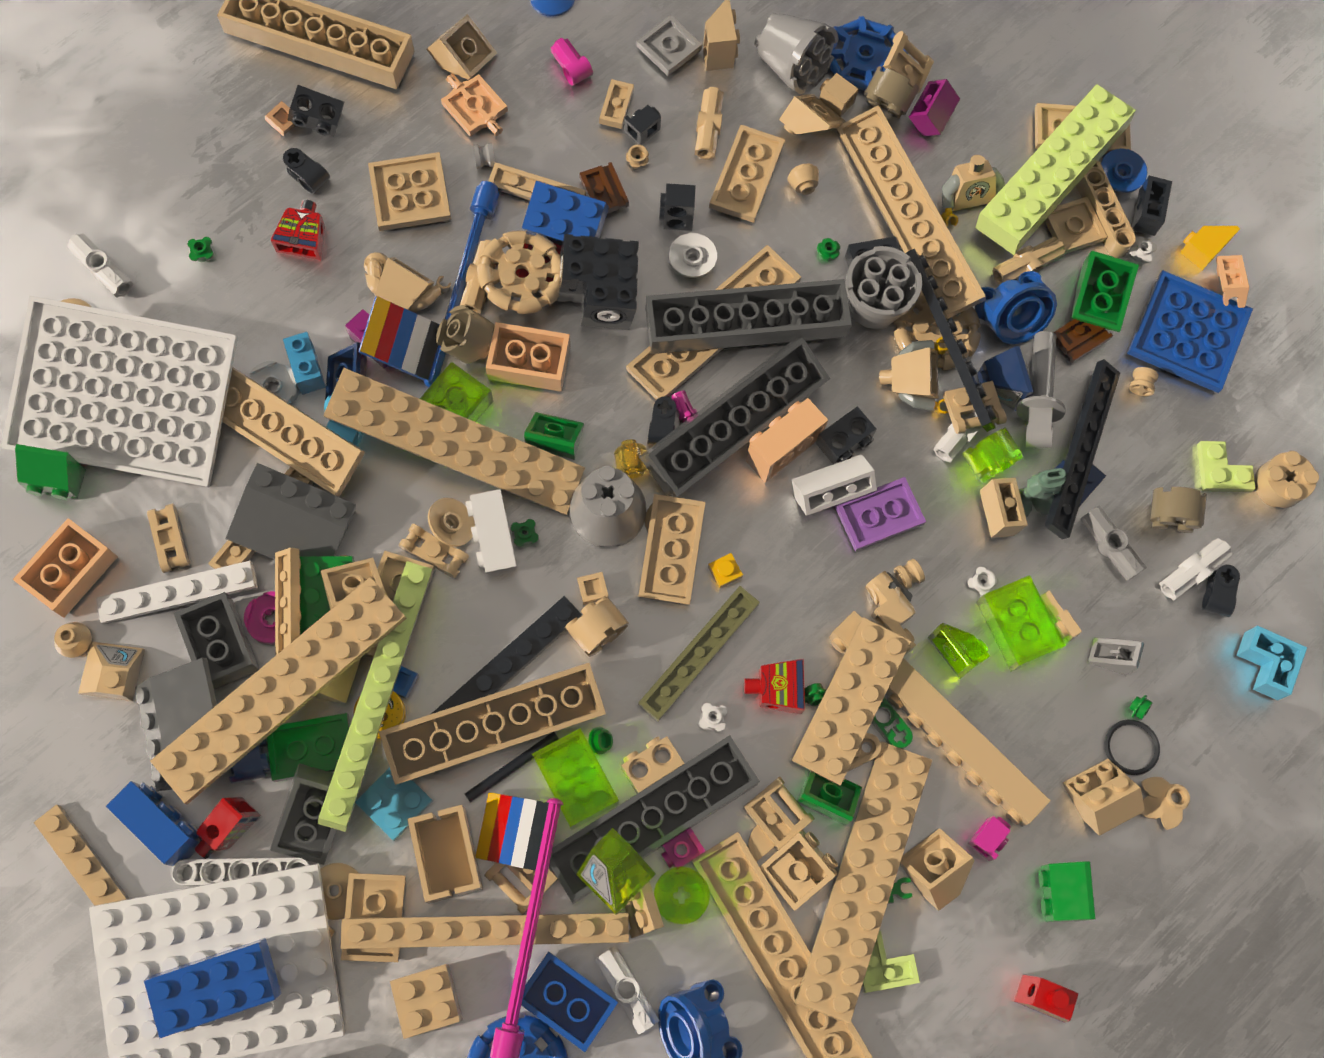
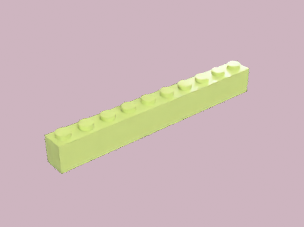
(374, 702)

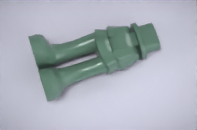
(1041, 490)

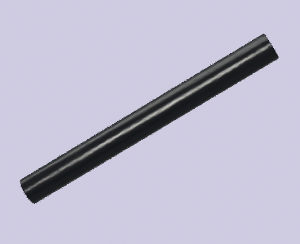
(509, 768)

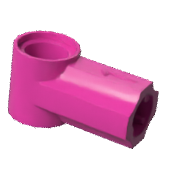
(573, 65)

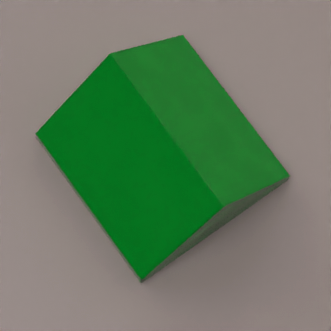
(554, 435)
(829, 798)

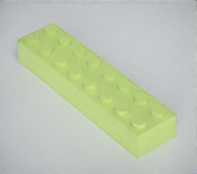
(1054, 169)

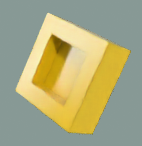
(725, 570)

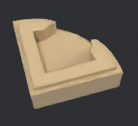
(759, 843)

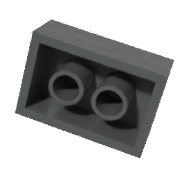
(216, 633)

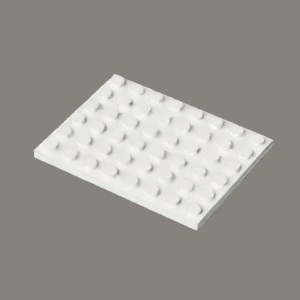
(120, 390)
(192, 923)

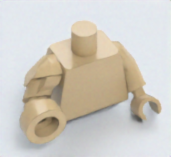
(401, 283)

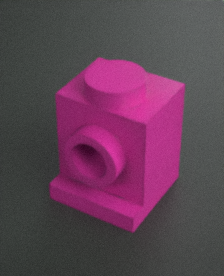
(991, 837)
(692, 845)

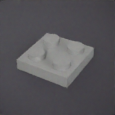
(669, 45)

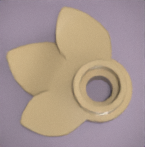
(1160, 804)

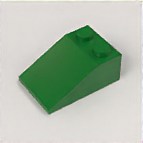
(1104, 290)

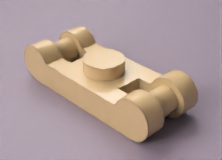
(168, 538)
(433, 551)

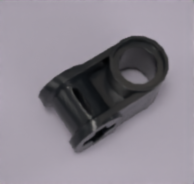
(305, 170)
(661, 423)
(1221, 595)

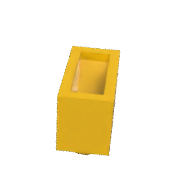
(1207, 243)

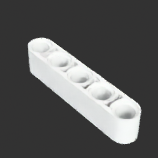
(229, 868)

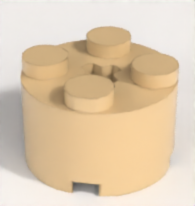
(1285, 480)
(597, 625)

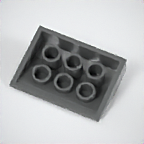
(287, 514)
(172, 705)

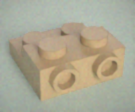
(799, 869)

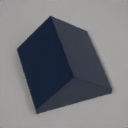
(345, 358)

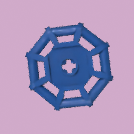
(854, 45)

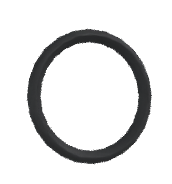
(1155, 740)

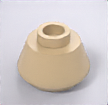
(804, 178)
(72, 639)

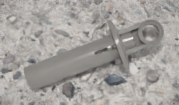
(1041, 408)

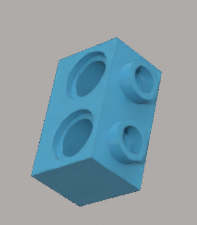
(304, 363)

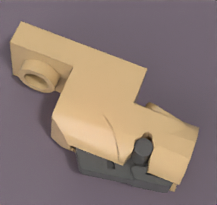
(894, 605)

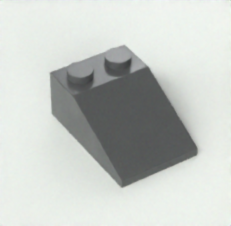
(298, 826)

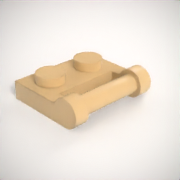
(902, 63)
(960, 404)
(771, 817)
(525, 876)
(643, 912)

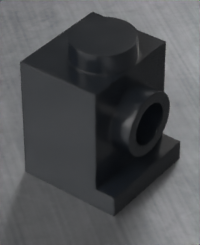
(643, 124)

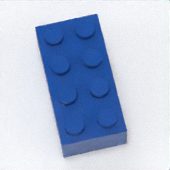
(212, 988)

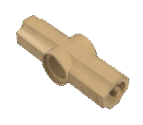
(709, 123)
(1029, 259)
(473, 295)

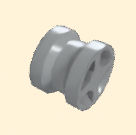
(484, 155)

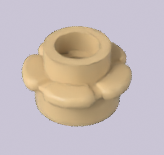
(637, 150)

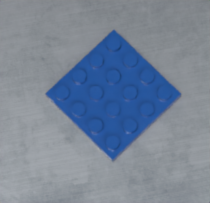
(1190, 331)

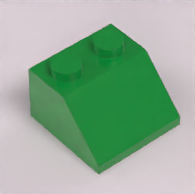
(48, 472)
(1067, 892)

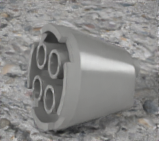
(797, 49)
(882, 286)
(608, 508)

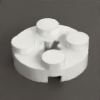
(278, 373)

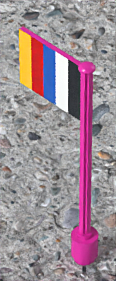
(522, 836)

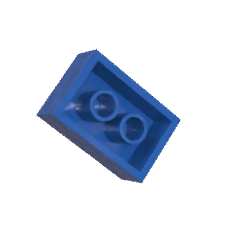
(561, 212)
(155, 822)
(567, 1001)

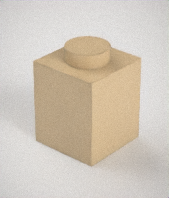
(838, 94)

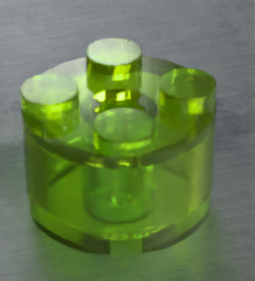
(993, 455)
(692, 884)

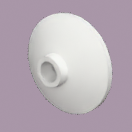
(694, 246)

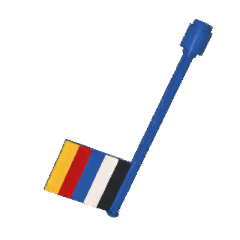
(408, 339)

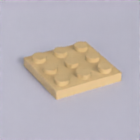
(409, 191)

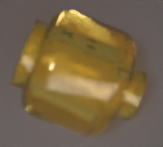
(628, 458)

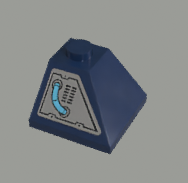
(1008, 375)

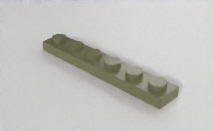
(698, 653)

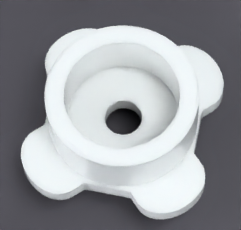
(1140, 255)
(986, 575)
(706, 721)

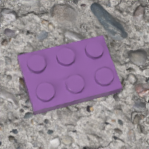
(880, 514)

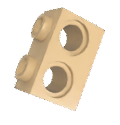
(647, 758)

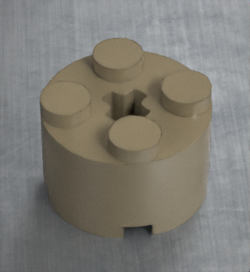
(891, 91)
(465, 335)
(1178, 508)

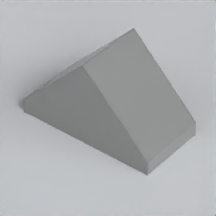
(1116, 655)

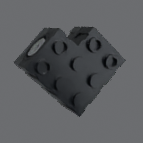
(601, 278)

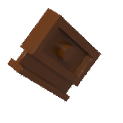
(604, 185)
(1080, 338)

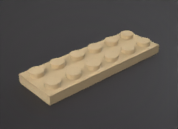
(851, 701)

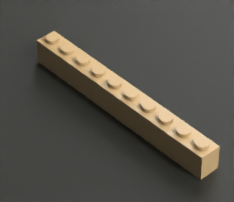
(956, 736)
(482, 930)

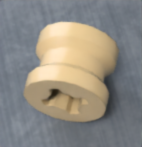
(1143, 381)
(909, 574)

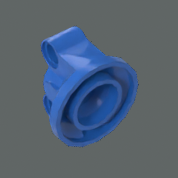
(1018, 308)
(697, 1026)

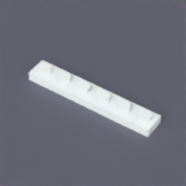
(176, 592)

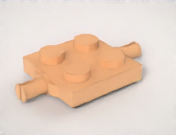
(474, 105)

